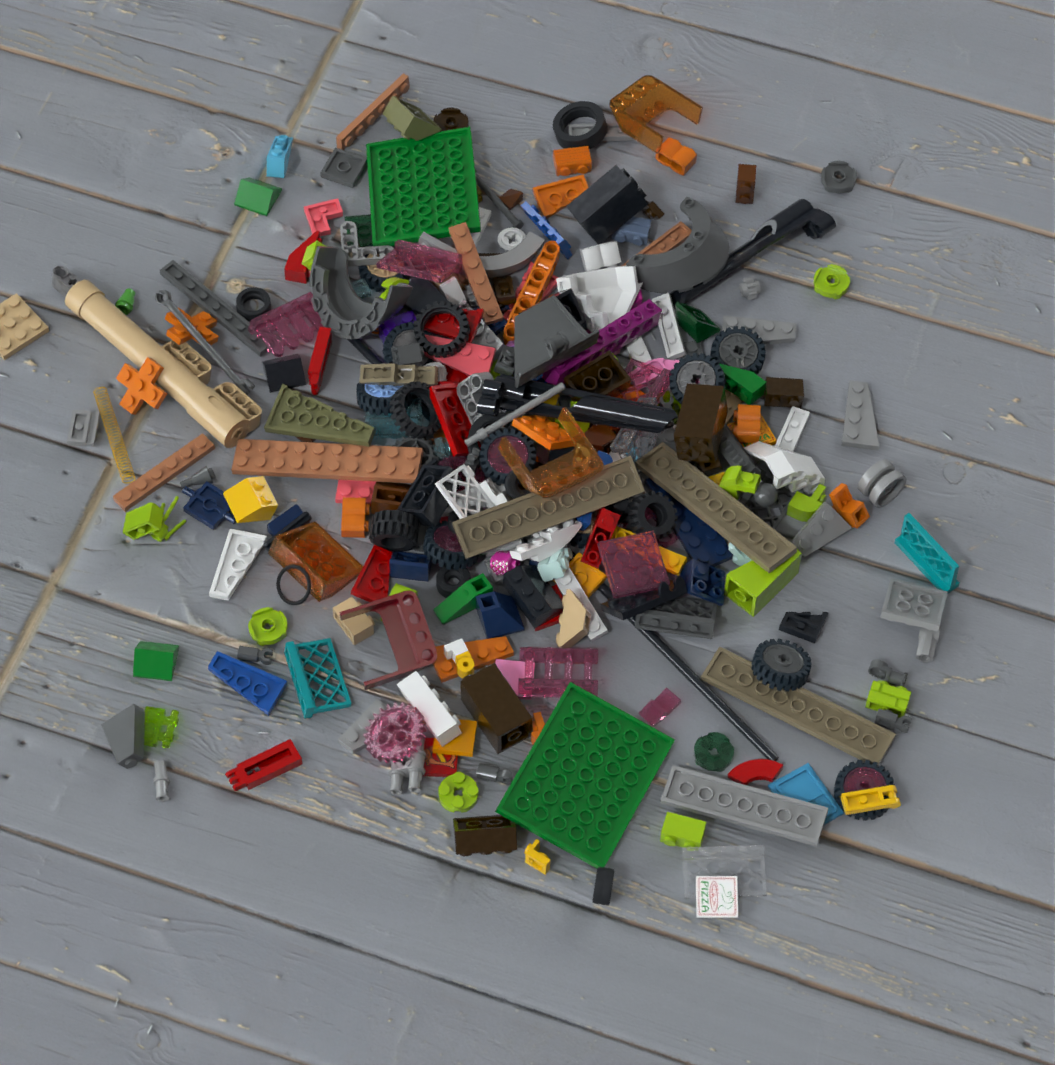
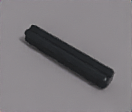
(301, 520)

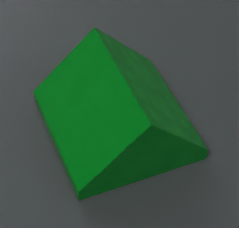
(256, 195)
(155, 660)

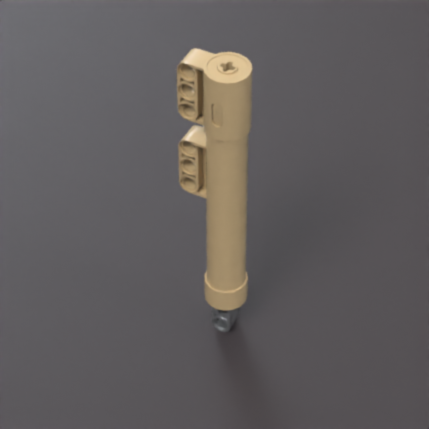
(222, 410)

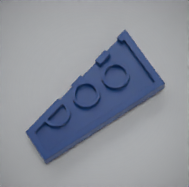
(544, 225)

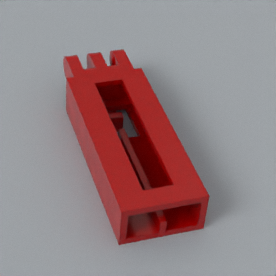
(319, 358)
(271, 764)

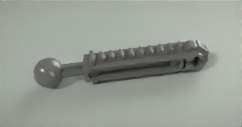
(737, 456)

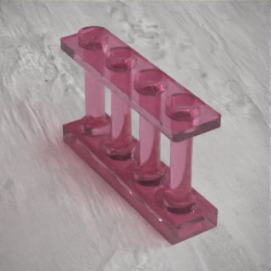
(555, 687)

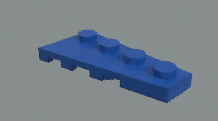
(252, 683)

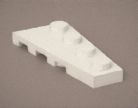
(236, 558)

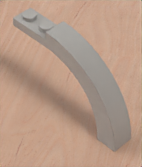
(498, 264)

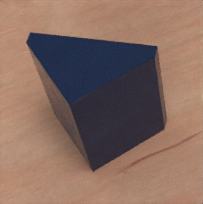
(410, 566)

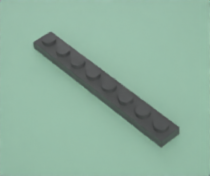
(213, 305)

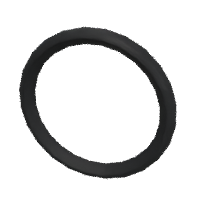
(308, 584)

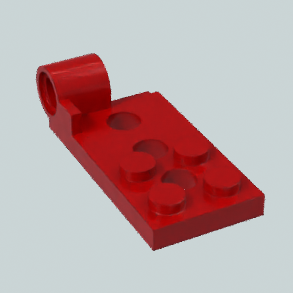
(453, 431)

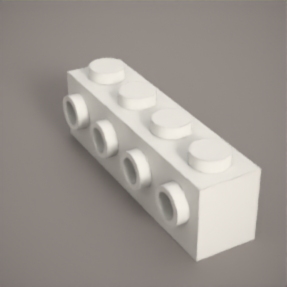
(435, 713)

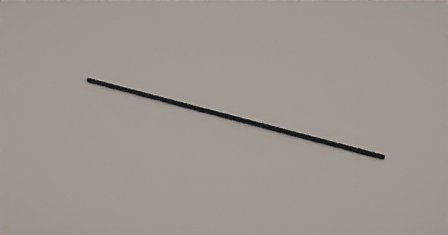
(726, 711)

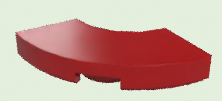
(755, 770)

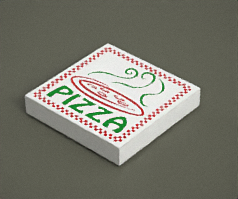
(716, 897)

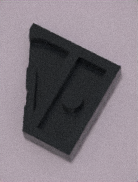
(803, 625)

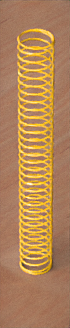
(121, 476)

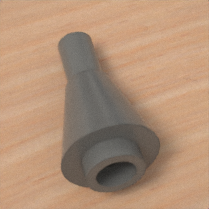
(199, 478)

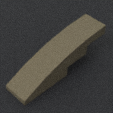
(397, 374)

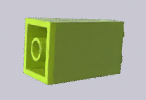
(754, 587)

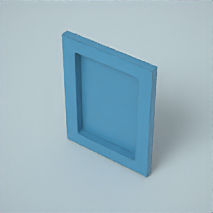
(807, 786)

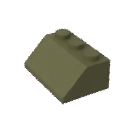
(409, 119)

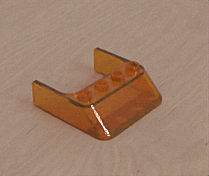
(643, 103)
(562, 472)

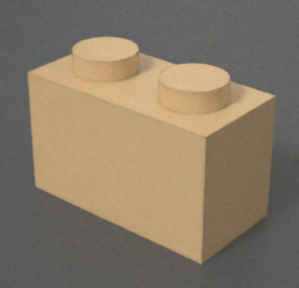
(357, 627)

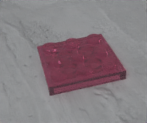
(633, 564)

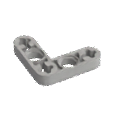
(359, 252)

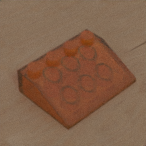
(320, 555)

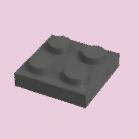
(343, 167)

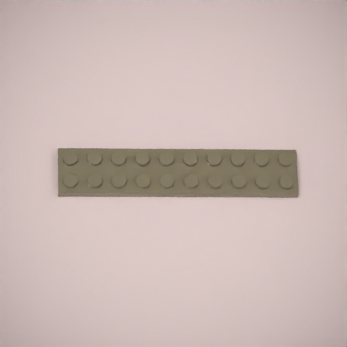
(716, 507)
(534, 513)
(800, 709)

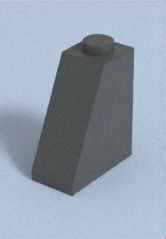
(126, 735)

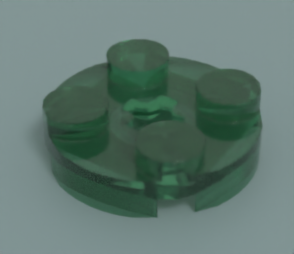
(713, 762)

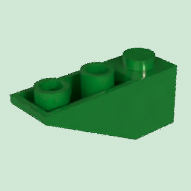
(743, 383)
(463, 599)

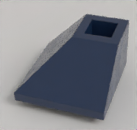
(704, 581)
(498, 614)

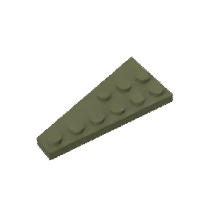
(309, 418)

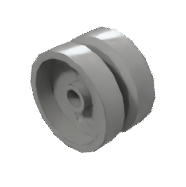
(881, 483)

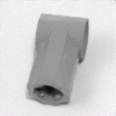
(927, 643)

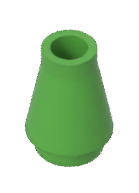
(126, 301)

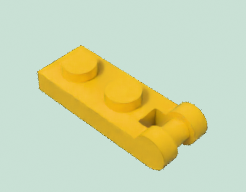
(870, 799)

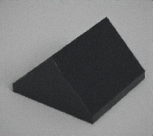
(284, 370)

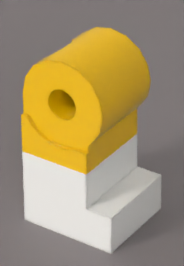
(459, 653)

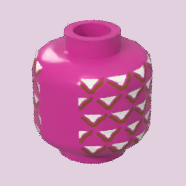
(503, 562)

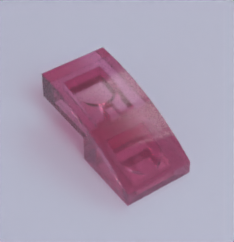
(660, 708)

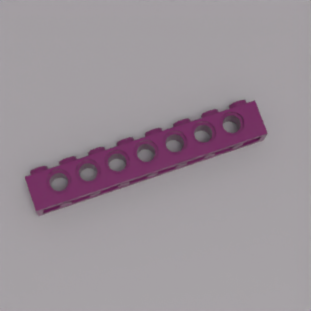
(610, 338)

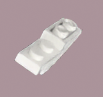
(548, 543)

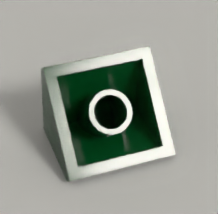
(695, 322)

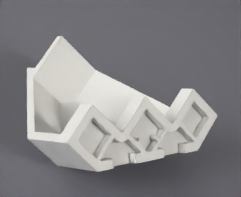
(603, 293)
(788, 467)

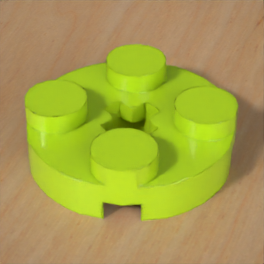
(831, 290)
(267, 636)
(455, 782)

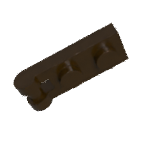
(504, 290)

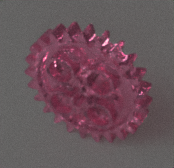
(395, 732)

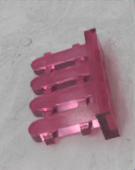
(275, 319)

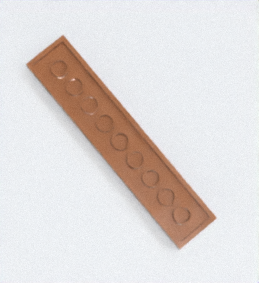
(327, 461)

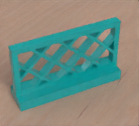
(927, 555)
(301, 682)

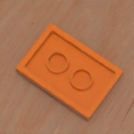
(543, 431)

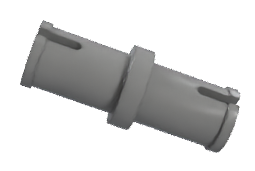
(161, 781)

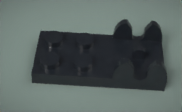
(635, 604)

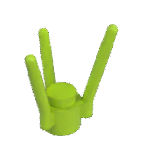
(163, 533)

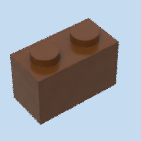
(745, 183)

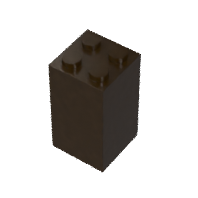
(701, 423)
(496, 708)

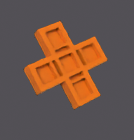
(202, 322)
(141, 386)

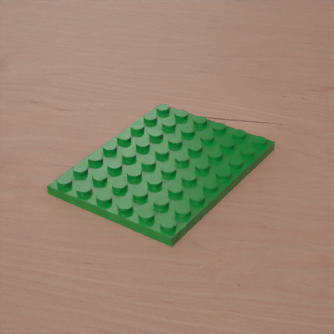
(422, 186)
(585, 776)

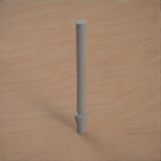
(483, 433)

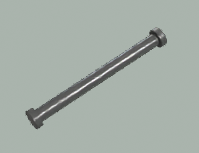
(516, 223)

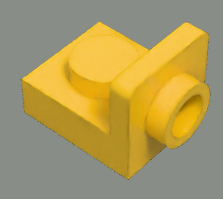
(537, 859)

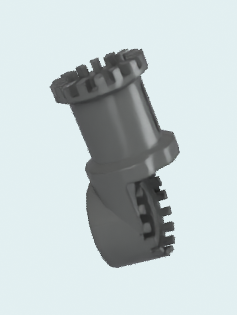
(881, 670)

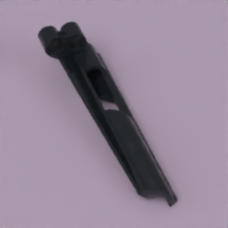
(799, 214)
(591, 408)

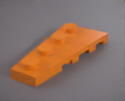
(483, 653)

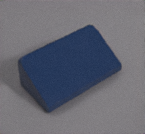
(284, 519)

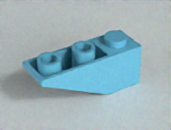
(279, 156)

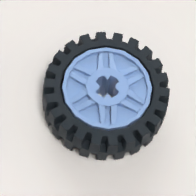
(377, 398)

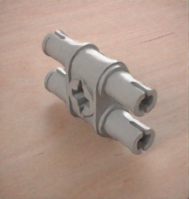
(410, 767)

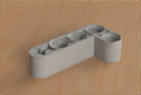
(469, 393)

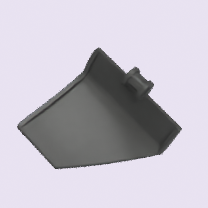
(546, 338)

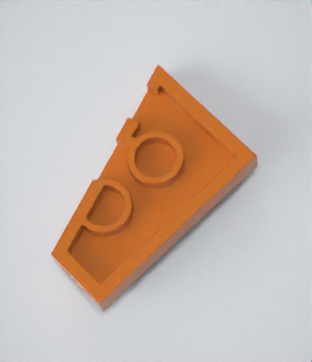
(558, 194)

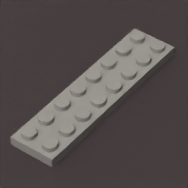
(744, 805)

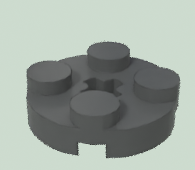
(836, 185)

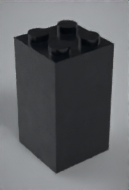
(608, 204)

